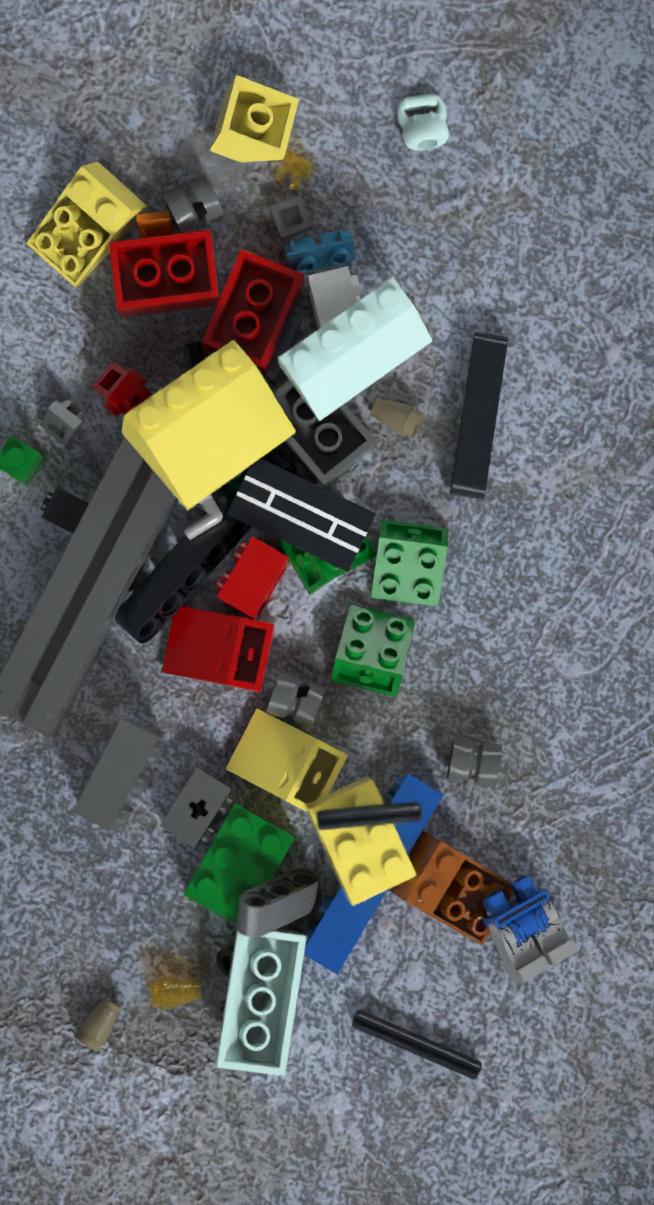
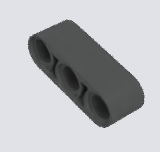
(277, 902)

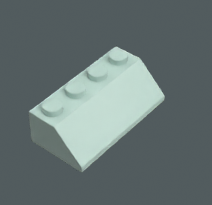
(355, 349)
(261, 1002)

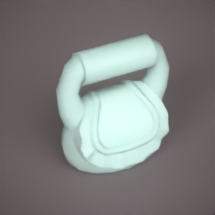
(423, 130)

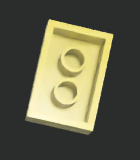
(362, 857)

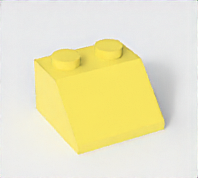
(253, 122)

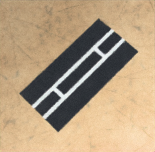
(301, 514)

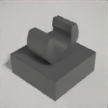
(61, 422)

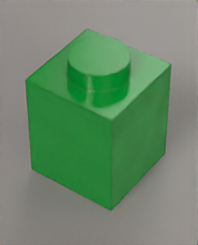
(19, 460)

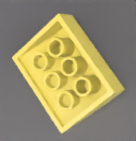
(208, 425)

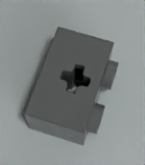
(179, 817)

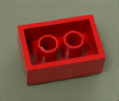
(164, 273)
(254, 308)

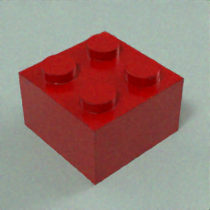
(253, 578)

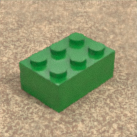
(239, 859)

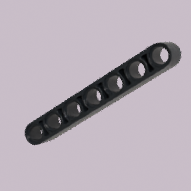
(187, 566)

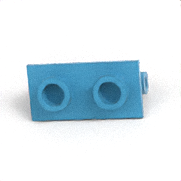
(335, 250)

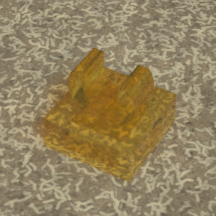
(297, 166)

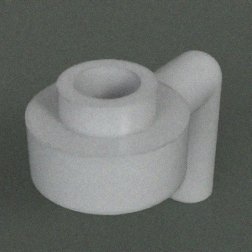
(212, 517)

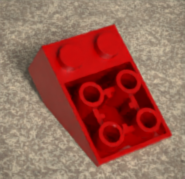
(219, 648)

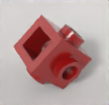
(121, 389)

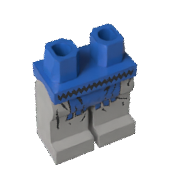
(526, 930)

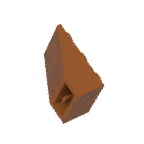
(450, 887)

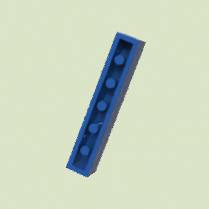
(341, 921)

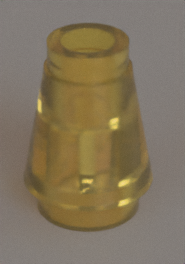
(173, 992)

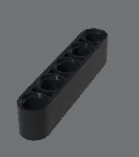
(479, 415)

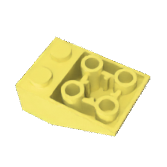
(84, 221)
(285, 760)

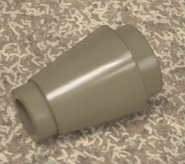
(399, 417)
(97, 1025)

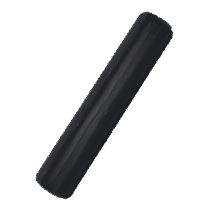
(369, 815)

